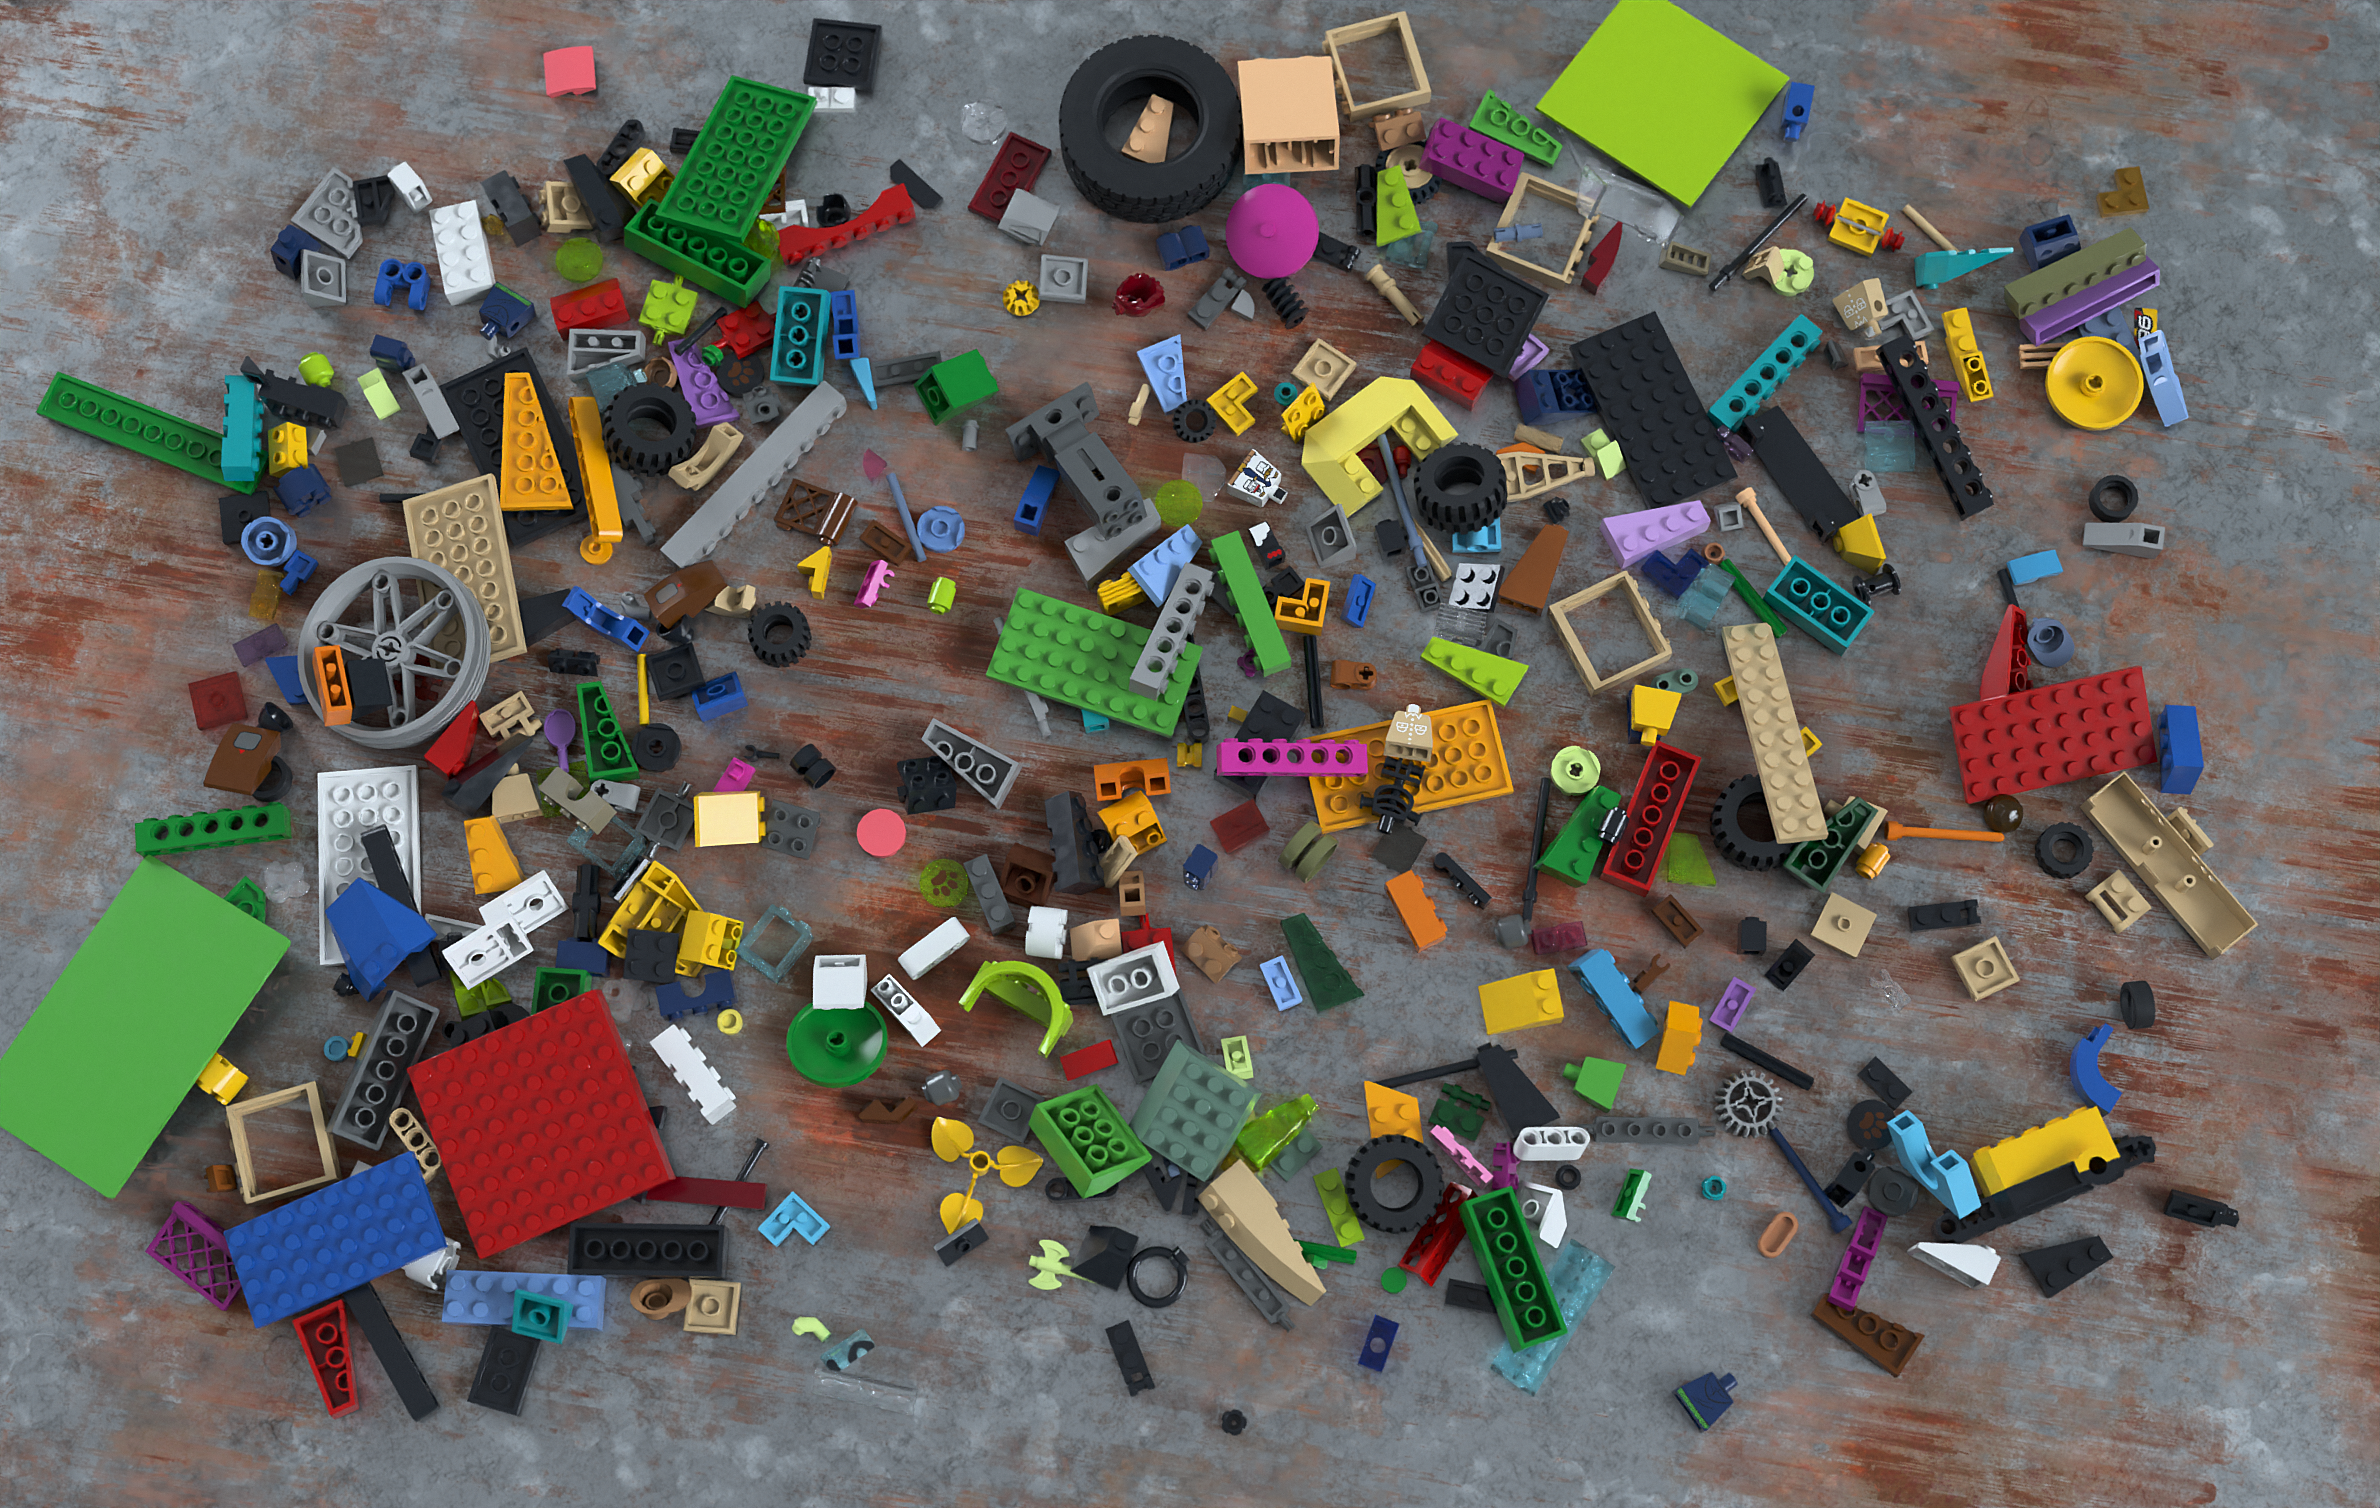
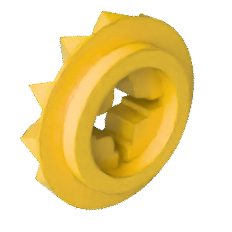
(1020, 307)

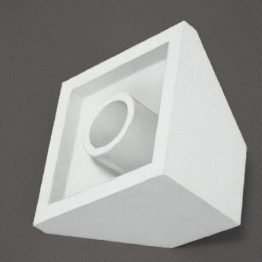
(1542, 1212)

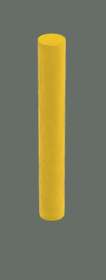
(643, 690)

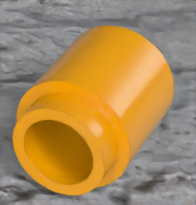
(1872, 860)

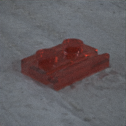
(1239, 826)

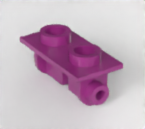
(1505, 1158)

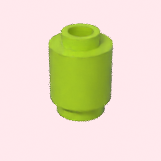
(941, 596)

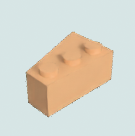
(1152, 133)

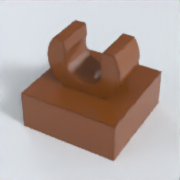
(220, 1178)

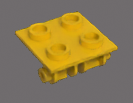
(1303, 413)

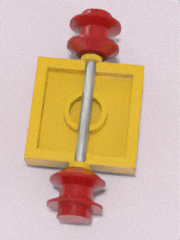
(1858, 227)

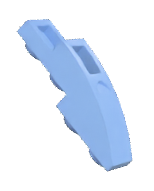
(2162, 379)

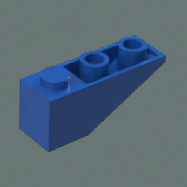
(1036, 500)

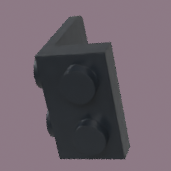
(927, 784)

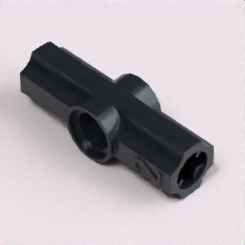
(1365, 212)
(586, 902)

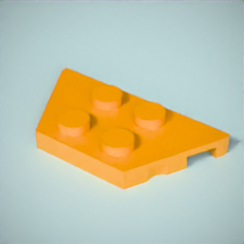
(1391, 1114)

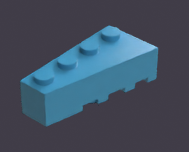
(1615, 997)

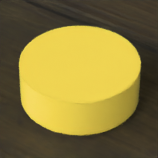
(729, 1022)

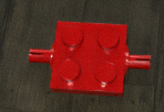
(746, 330)
(1147, 936)

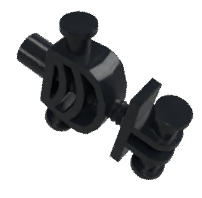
(1389, 811)

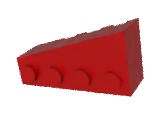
(329, 1353)

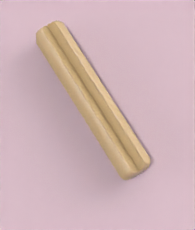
(1431, 553)

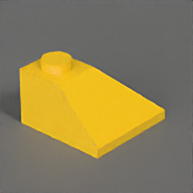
(1860, 544)

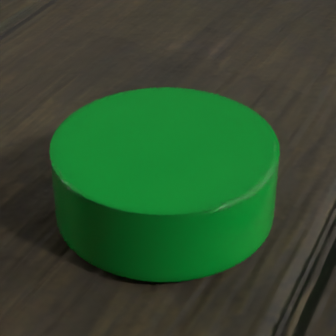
(1393, 1280)

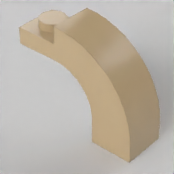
(710, 459)

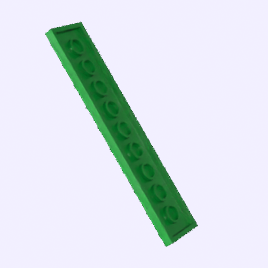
(141, 430)

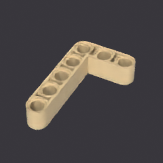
(423, 1152)

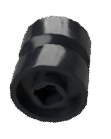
(812, 766)

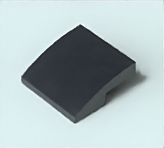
(629, 879)

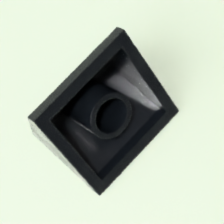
(367, 686)

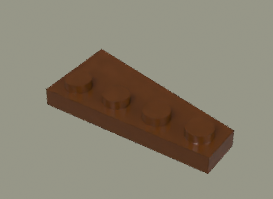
(1877, 1339)

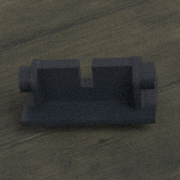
(1771, 183)
(564, 662)

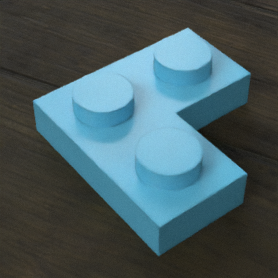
(791, 1215)

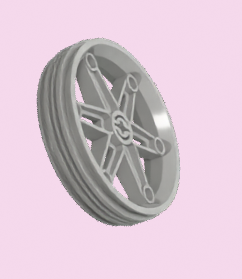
(473, 668)

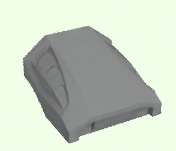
(1028, 218)

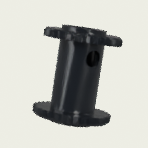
(1877, 584)

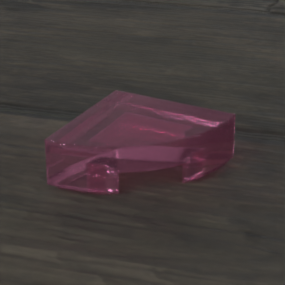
(873, 465)

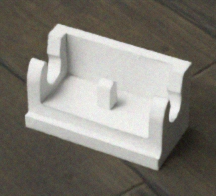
(795, 214)

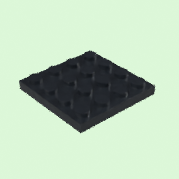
(1485, 314)

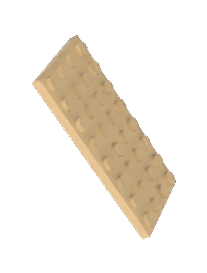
(466, 536)

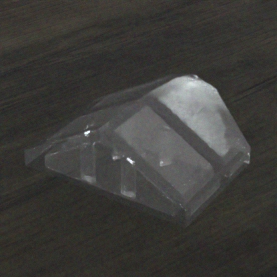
(1205, 473)

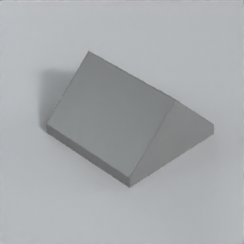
(322, 279)
(1331, 537)

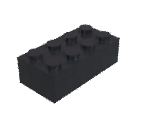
(1267, 720)

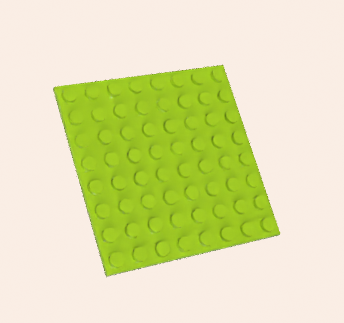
(1662, 95)

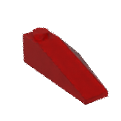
(2008, 660)

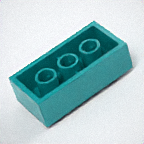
(789, 326)
(1820, 590)

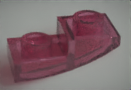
(1558, 938)

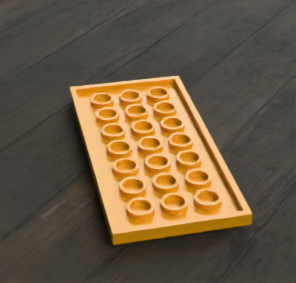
(1463, 767)

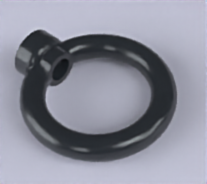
(1178, 1260)

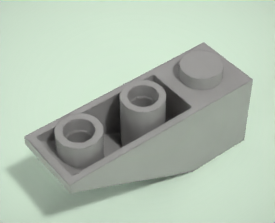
(430, 400)
(2125, 538)

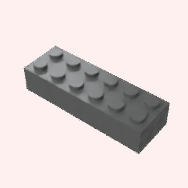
(381, 1071)

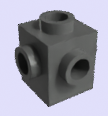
(762, 404)

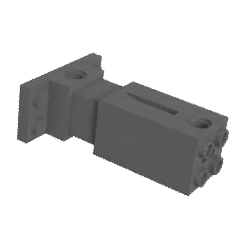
(1082, 459)

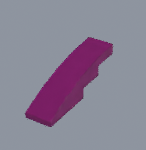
(1857, 1258)

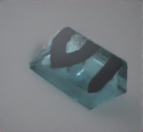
(848, 1350)

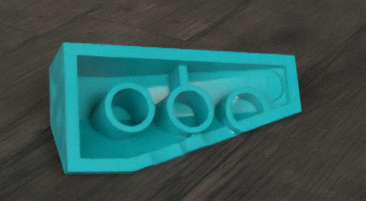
(1942, 266)

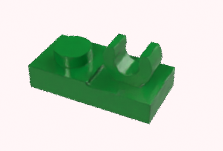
(1631, 1194)

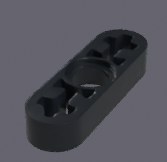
(621, 139)

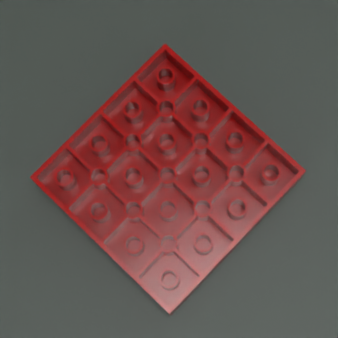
(540, 1123)

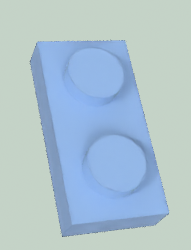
(1280, 983)

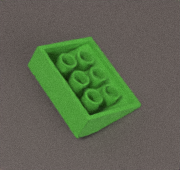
(1088, 1139)

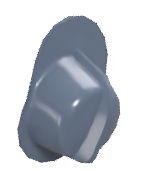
(2050, 642)

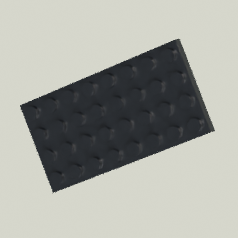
(479, 410)
(1653, 412)

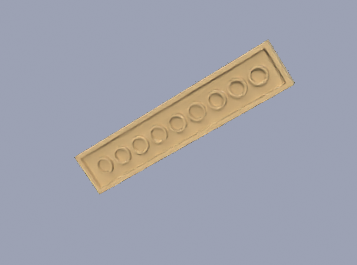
(1774, 733)

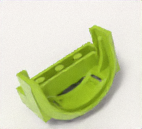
(1043, 1007)

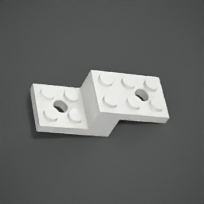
(504, 935)

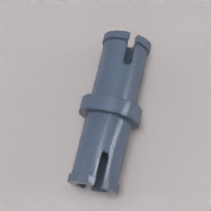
(1517, 232)

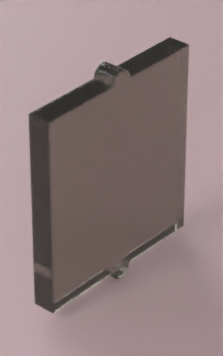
(359, 462)
(1399, 848)

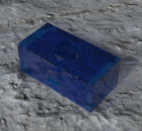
(1383, 1329)

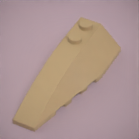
(1252, 1222)

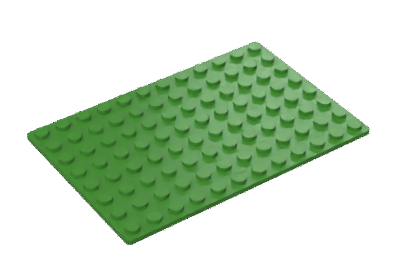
(133, 1024)

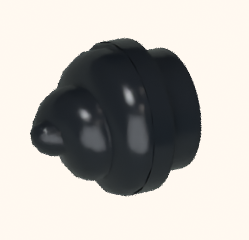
(345, 986)

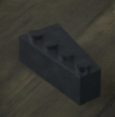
(1073, 845)

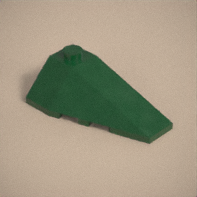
(1819, 860)

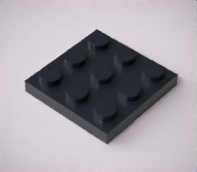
(842, 54)

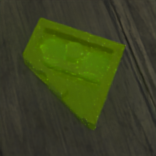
(1688, 862)

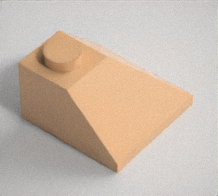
(1095, 939)

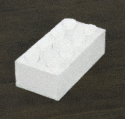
(462, 252)

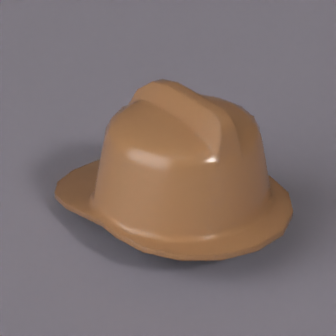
(660, 1297)

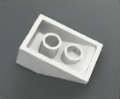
(1133, 978)
(1965, 1263)

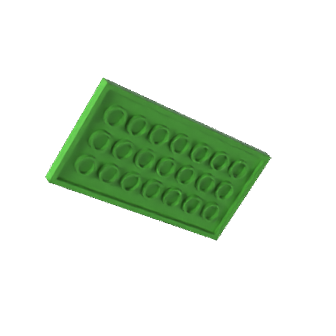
(1086, 662)

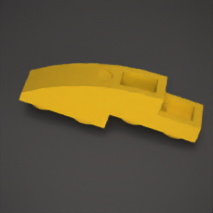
(1964, 354)

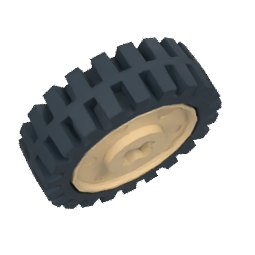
(1420, 183)

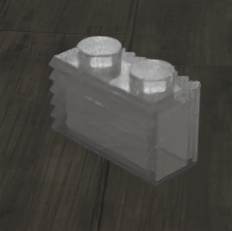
(1460, 625)

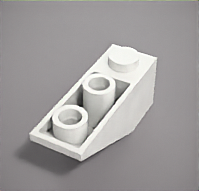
(906, 1010)

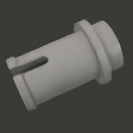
(970, 435)

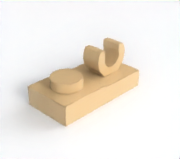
(2189, 831)

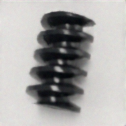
(1285, 302)

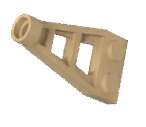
(1519, 491)

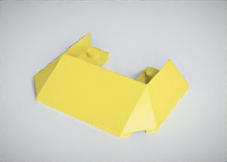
(1334, 441)

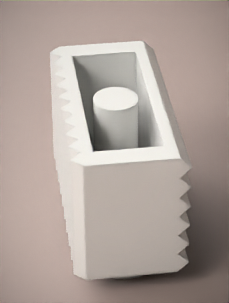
(409, 187)

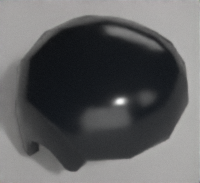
(833, 211)

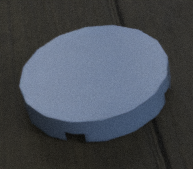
(941, 529)

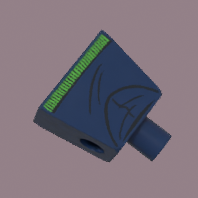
(504, 312)
(1706, 1398)

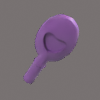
(560, 733)

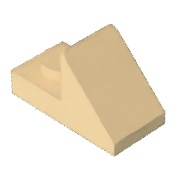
(1765, 264)

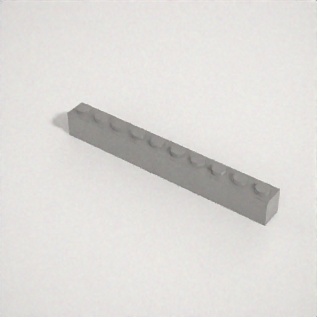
(754, 477)

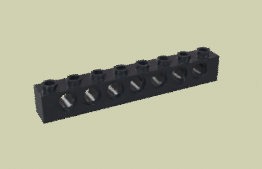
(1933, 440)

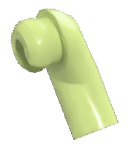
(810, 1324)

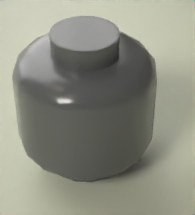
(1512, 931)
(942, 1087)

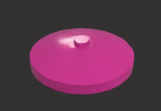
(1272, 231)

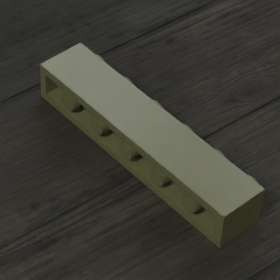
(2075, 273)

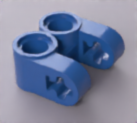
(404, 278)

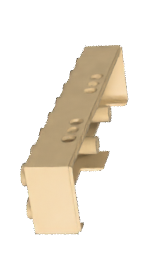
(2168, 865)

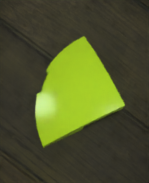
(479, 998)

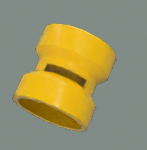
(1189, 754)

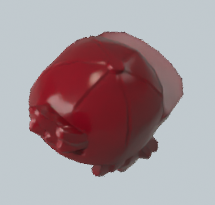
(1138, 296)

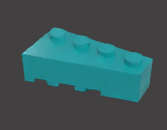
(241, 429)

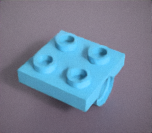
(1482, 541)

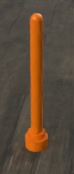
(1895, 831)

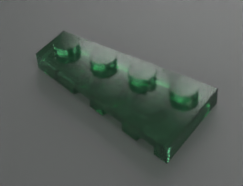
(1322, 973)

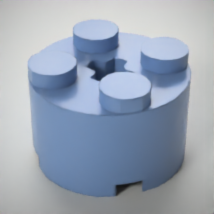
(272, 555)

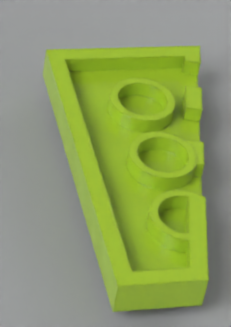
(1480, 671)

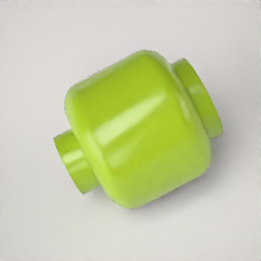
(316, 369)

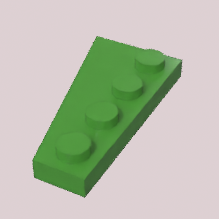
(1503, 124)

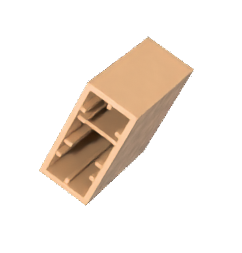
(1288, 115)

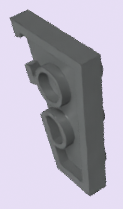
(1500, 640)

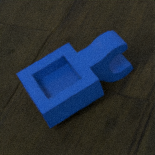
(297, 568)

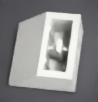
(839, 981)

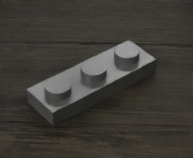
(903, 369)

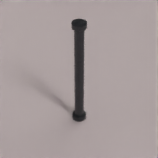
(742, 1176)

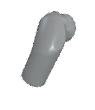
(632, 608)

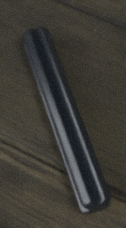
(1313, 681)
(1767, 1061)

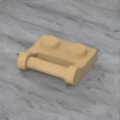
(2124, 898)

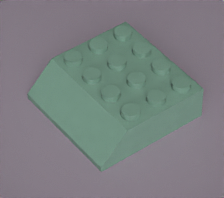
(1194, 1111)

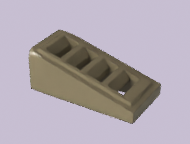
(1673, 263)

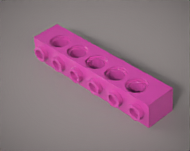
(1230, 765)

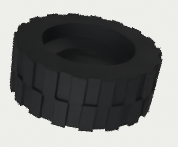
(2064, 869)

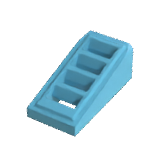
(863, 375)

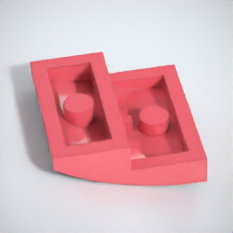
(569, 71)

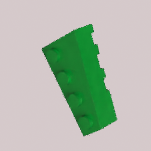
(604, 742)
(1576, 846)

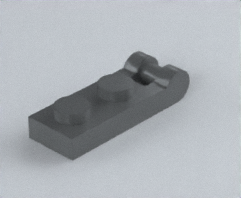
(1216, 299)

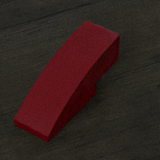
(1602, 260)

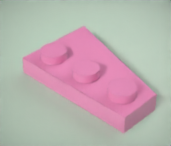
(1461, 1156)

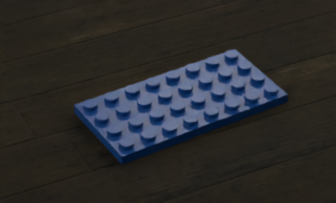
(335, 1239)

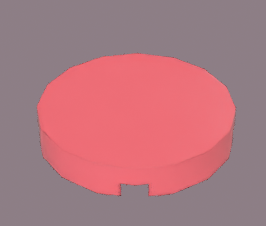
(881, 833)

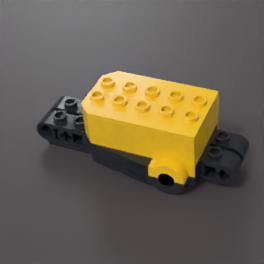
(2043, 1171)

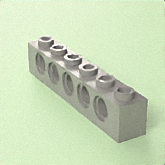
(1153, 683)

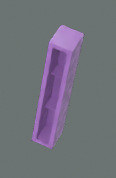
(2089, 303)

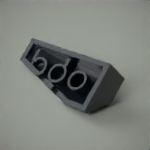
(601, 200)

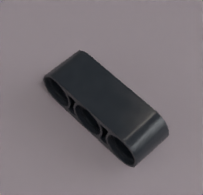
(1070, 1196)

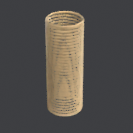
(1538, 439)

